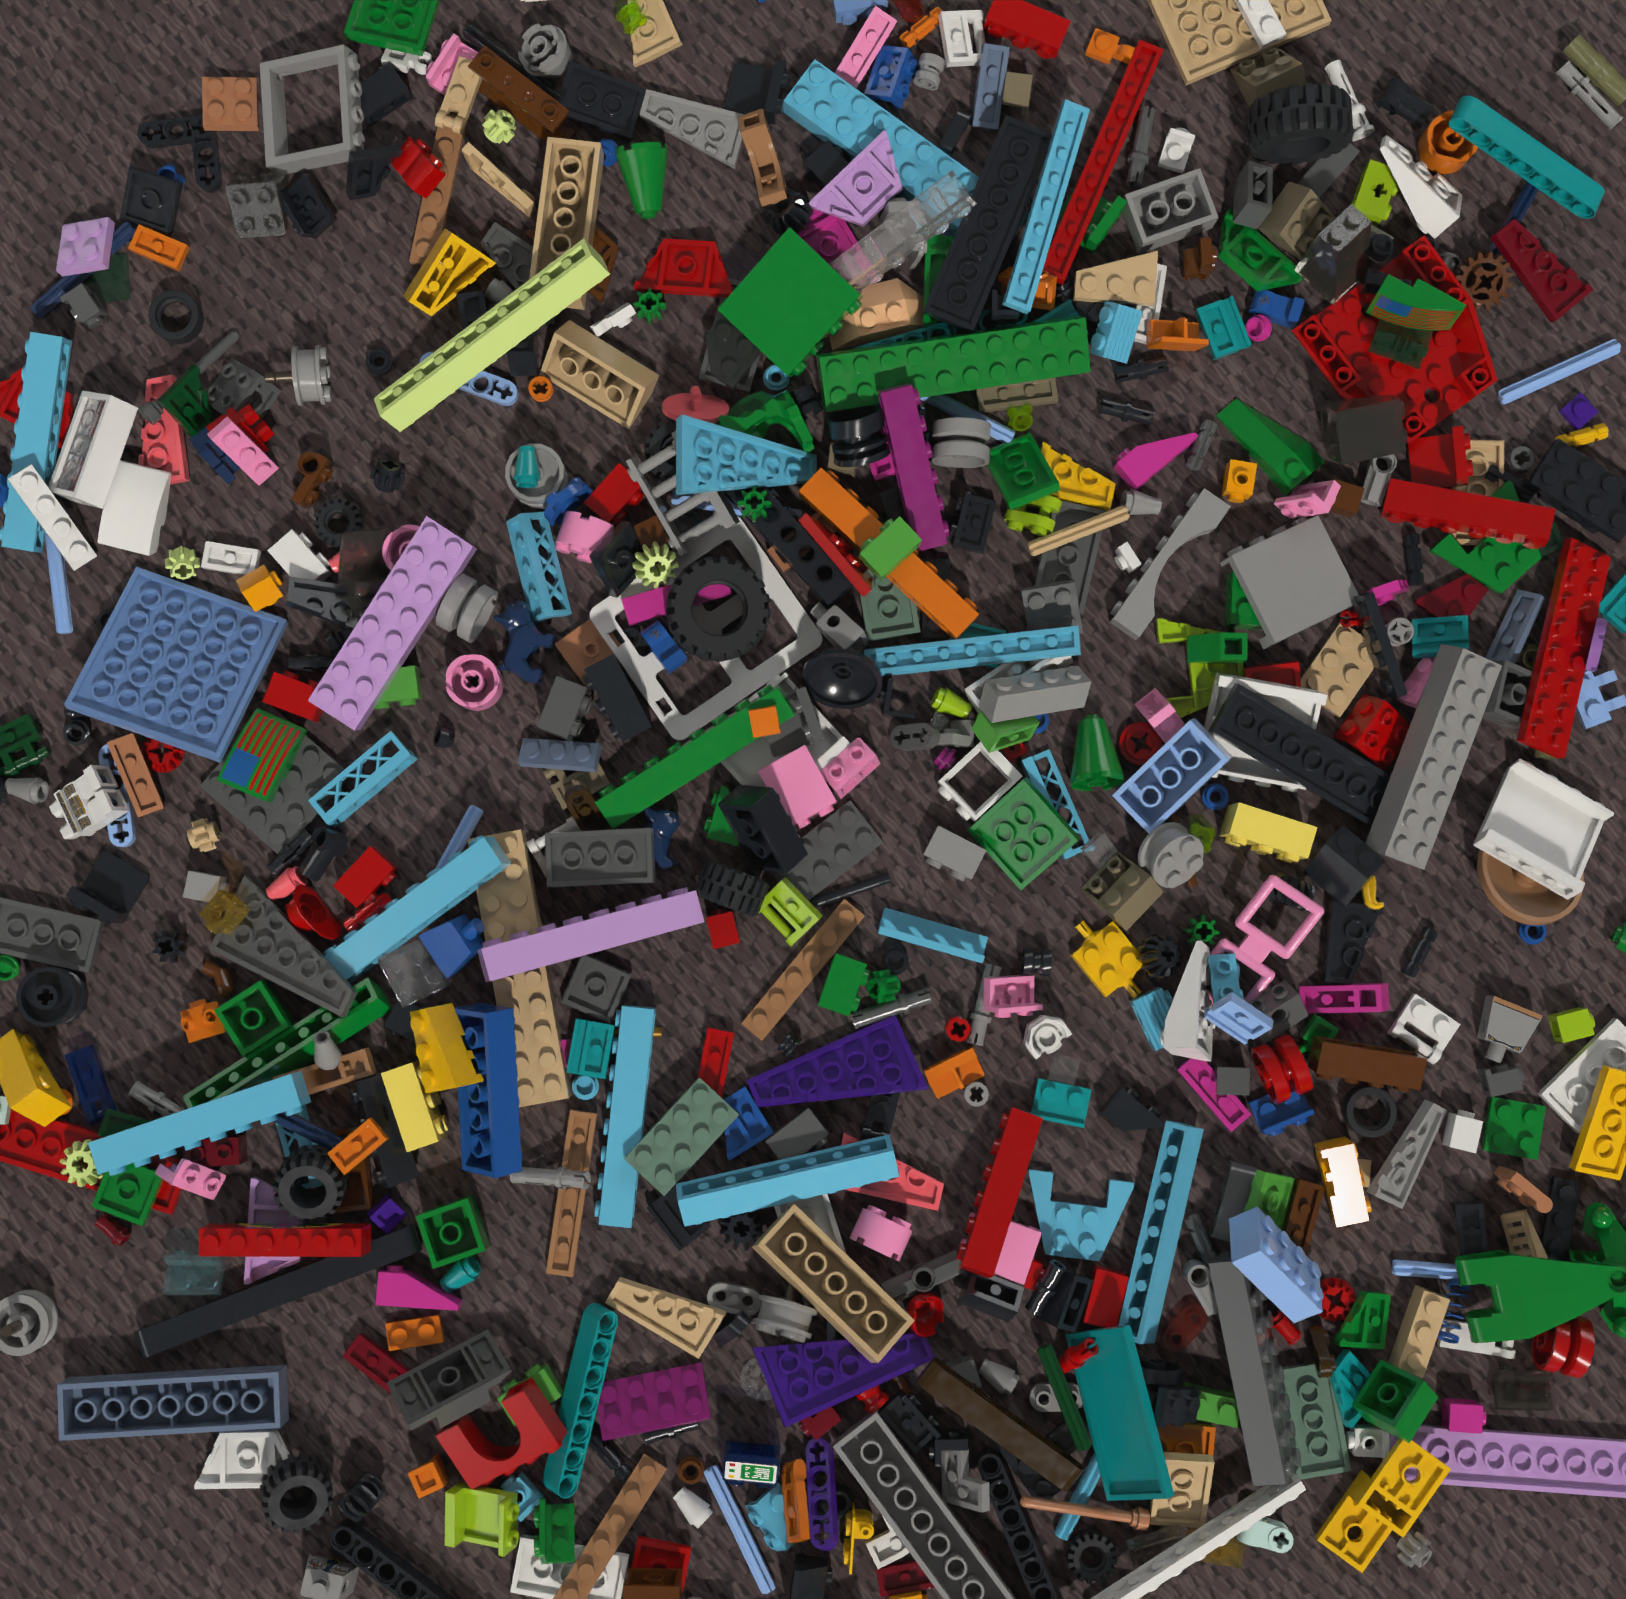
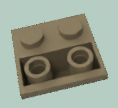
(1267, 73)
(1296, 219)
(1122, 890)

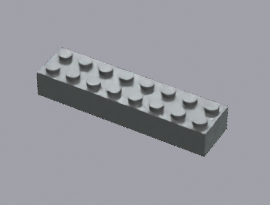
(1255, 1375)

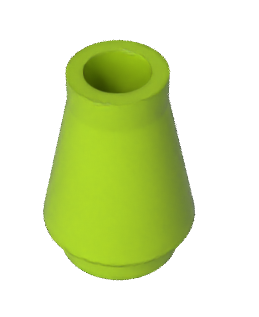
(950, 703)

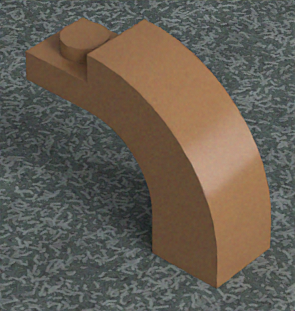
(763, 157)
(351, 1067)

